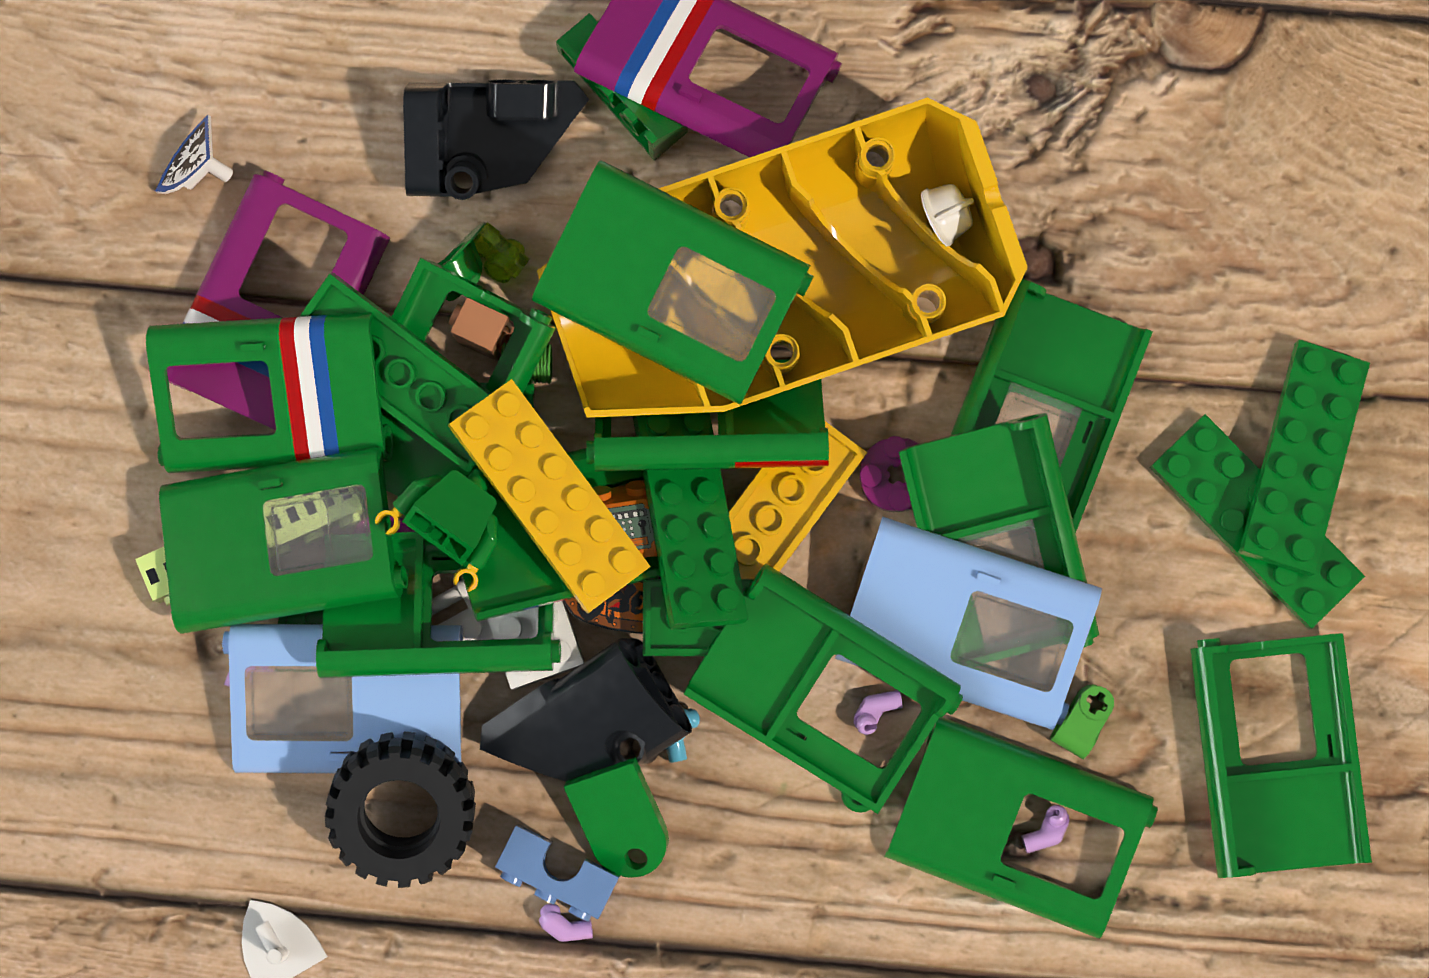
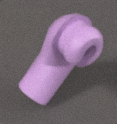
(872, 709)
(1051, 830)
(561, 928)

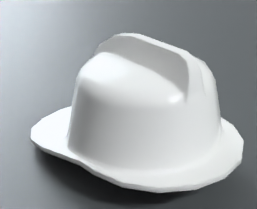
(947, 212)

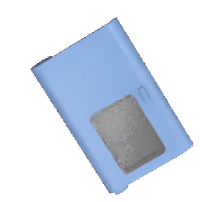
(998, 634)
(295, 720)

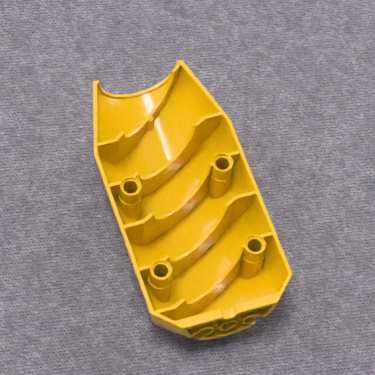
(864, 247)

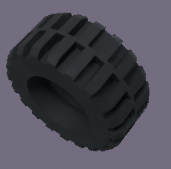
(392, 856)

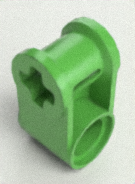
(1083, 726)

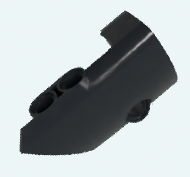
(485, 129)
(591, 717)

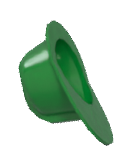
(464, 260)

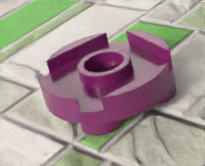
(875, 475)

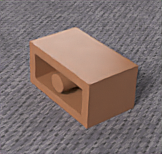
(480, 328)

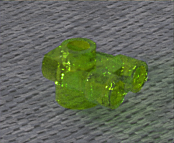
(503, 255)

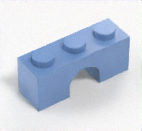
(525, 862)

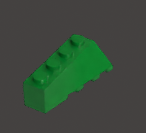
(648, 127)

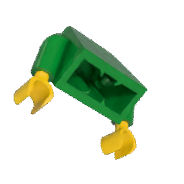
(451, 515)

